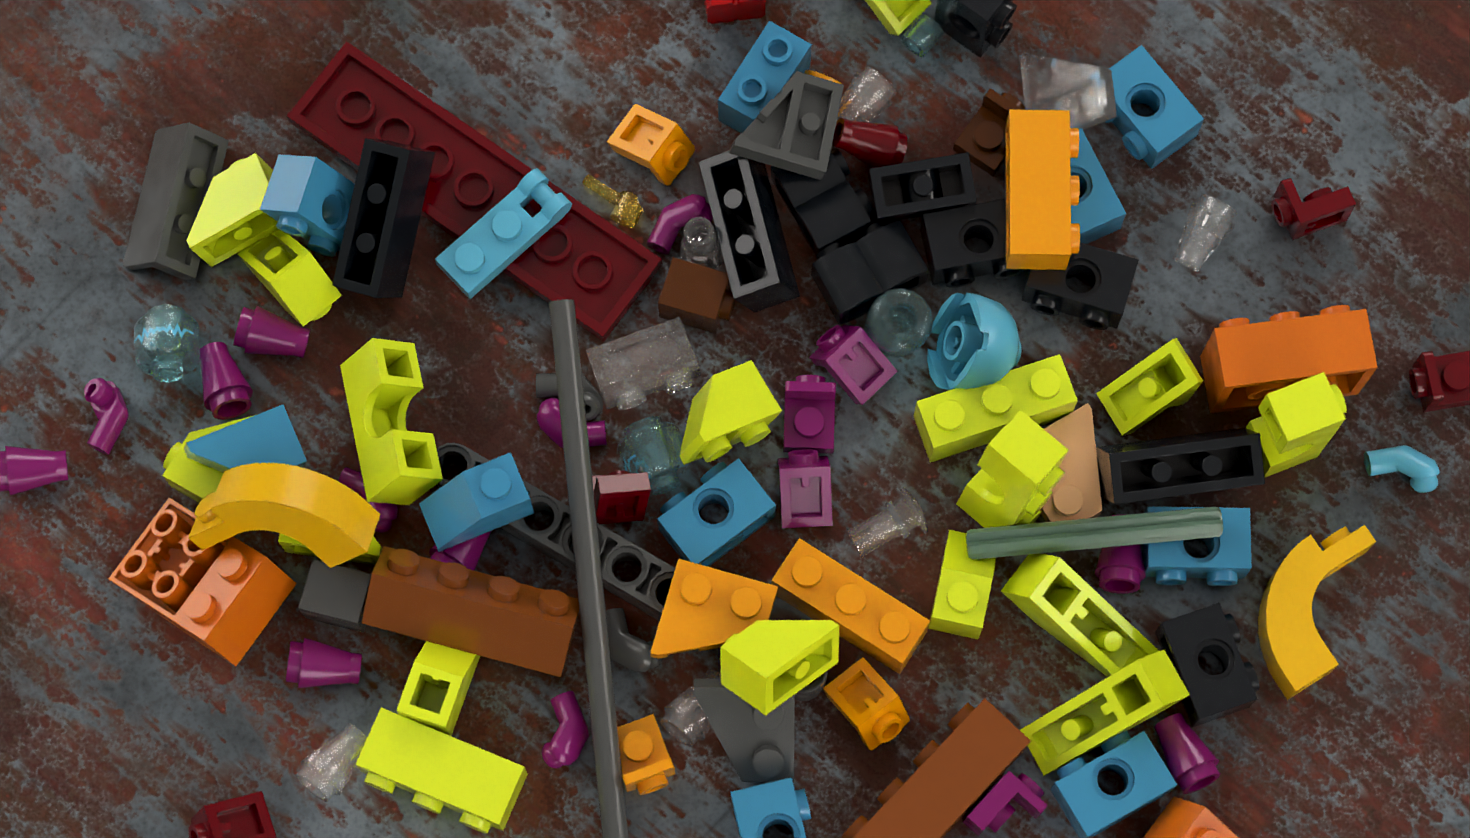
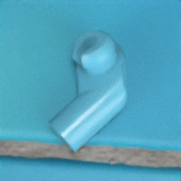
(1408, 461)

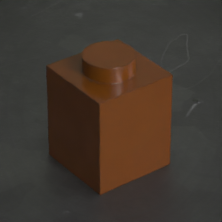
(696, 295)

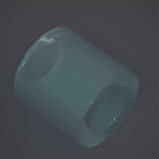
(922, 35)

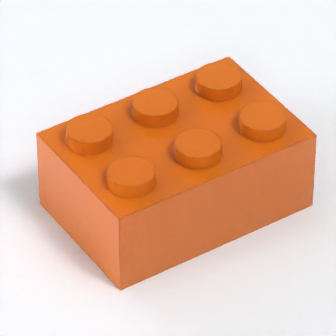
(1257, 358)

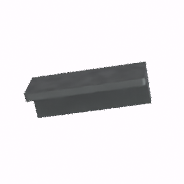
(171, 194)

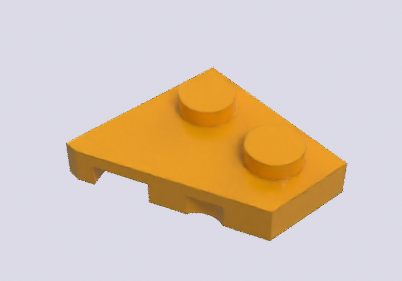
(708, 608)

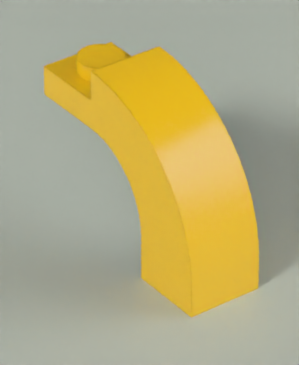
(291, 502)
(1285, 618)

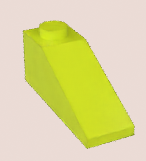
(1075, 613)
(1105, 711)

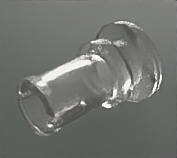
(889, 524)

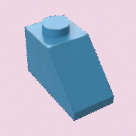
(257, 439)
(476, 502)

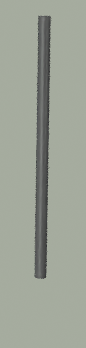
(588, 569)

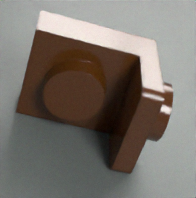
(986, 132)

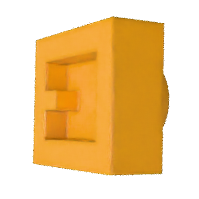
(652, 143)
(868, 704)
(644, 756)

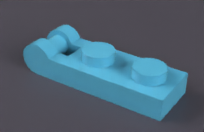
(502, 234)

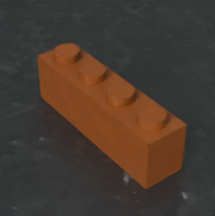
(471, 611)
(947, 777)

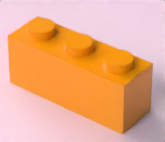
(1040, 189)
(863, 611)

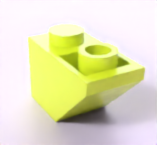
(727, 411)
(437, 686)

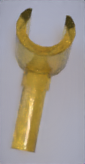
(626, 204)

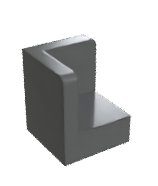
(335, 596)

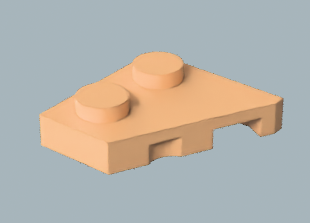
(1079, 489)

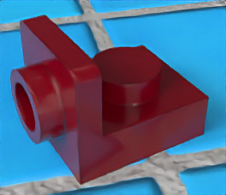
(1317, 212)
(1441, 380)
(621, 496)
(234, 818)

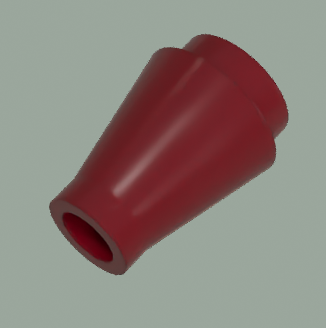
(871, 142)

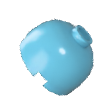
(974, 343)

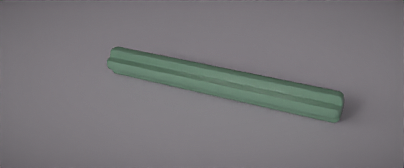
(1094, 533)

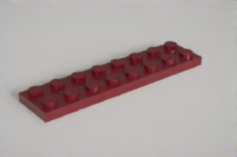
(469, 175)

